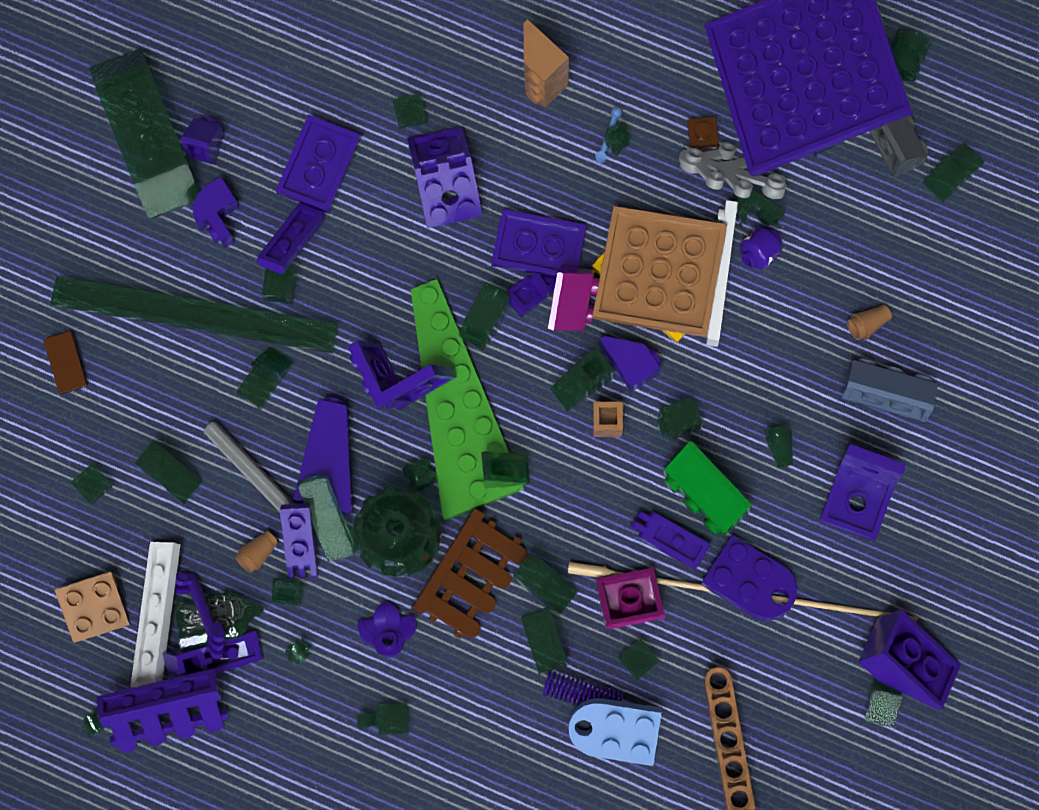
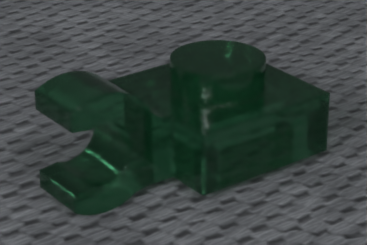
(391, 719)

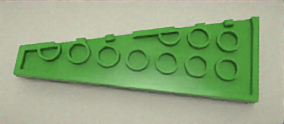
(457, 411)

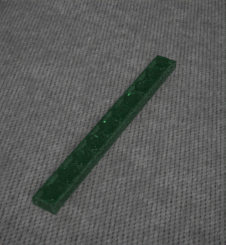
(194, 314)

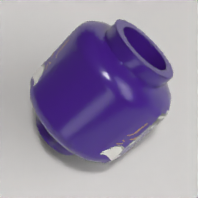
(760, 248)

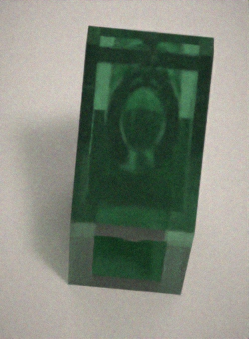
(485, 316)
(582, 380)

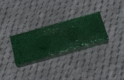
(327, 517)

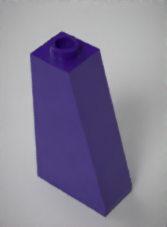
(330, 452)

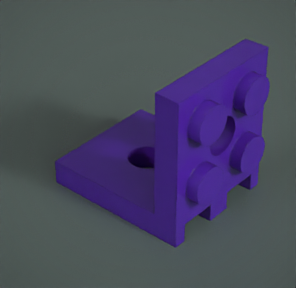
(441, 165)
(382, 382)
(868, 477)

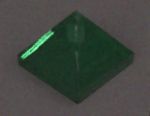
(287, 591)

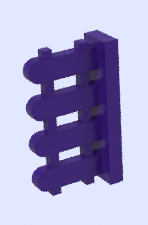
(158, 698)

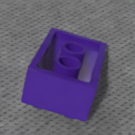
(909, 660)

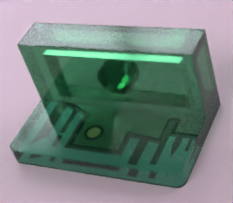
(544, 641)

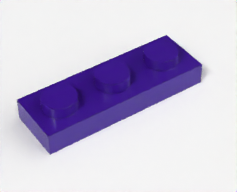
(290, 238)

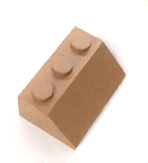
(544, 66)

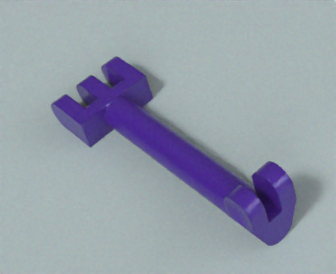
(189, 583)

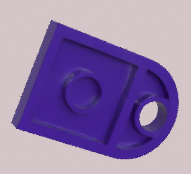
(749, 580)

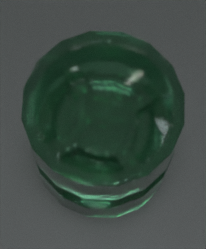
(909, 50)

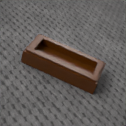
(65, 363)

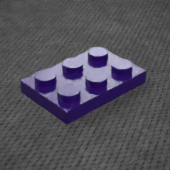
(318, 164)
(537, 243)

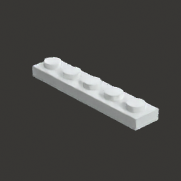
(725, 216)
(155, 613)

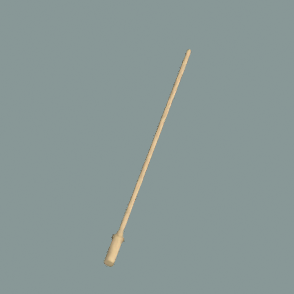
(599, 572)

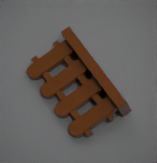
(455, 584)

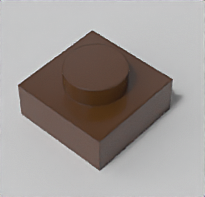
(702, 133)

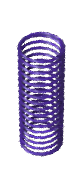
(546, 690)

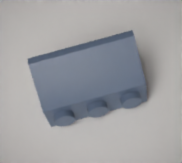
(890, 390)

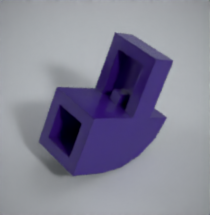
(211, 206)

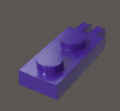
(671, 539)

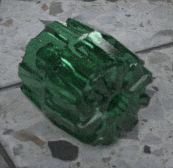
(403, 553)

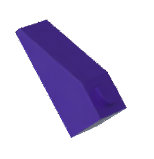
(197, 659)

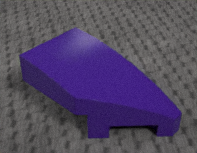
(530, 293)

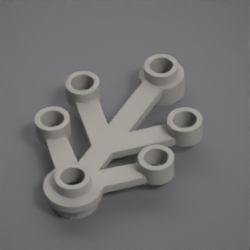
(696, 161)

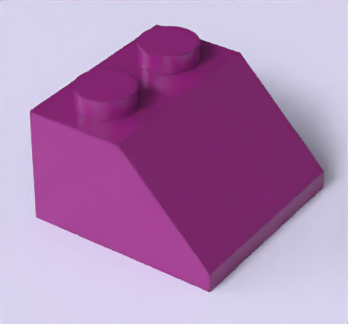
(572, 298)

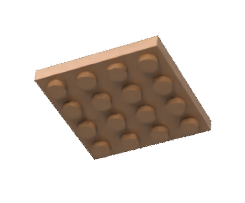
(660, 271)

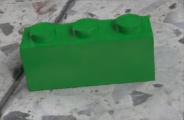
(706, 490)

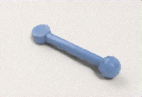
(601, 155)

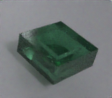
(409, 111)
(91, 484)
(638, 659)

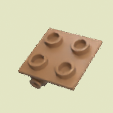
(92, 606)

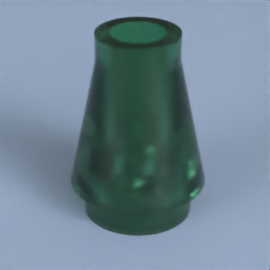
(780, 445)

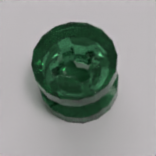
(419, 475)

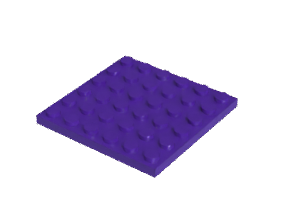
(805, 76)

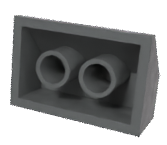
(900, 146)

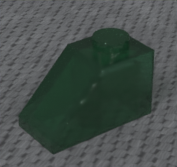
(168, 472)
(545, 583)

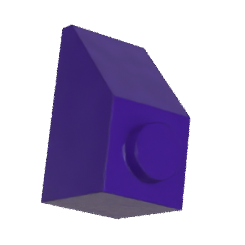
(203, 140)
(631, 361)

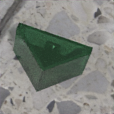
(504, 469)

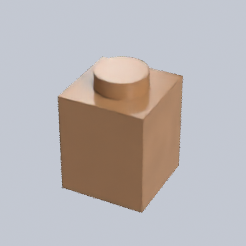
(607, 419)

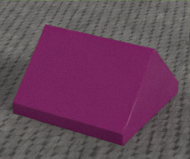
(630, 598)

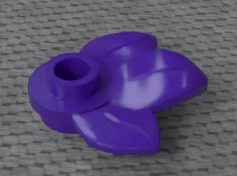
(387, 625)

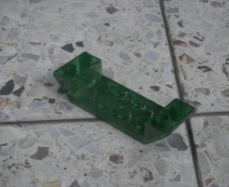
(144, 133)

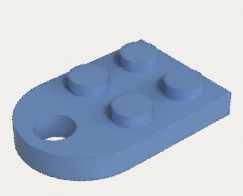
(618, 730)

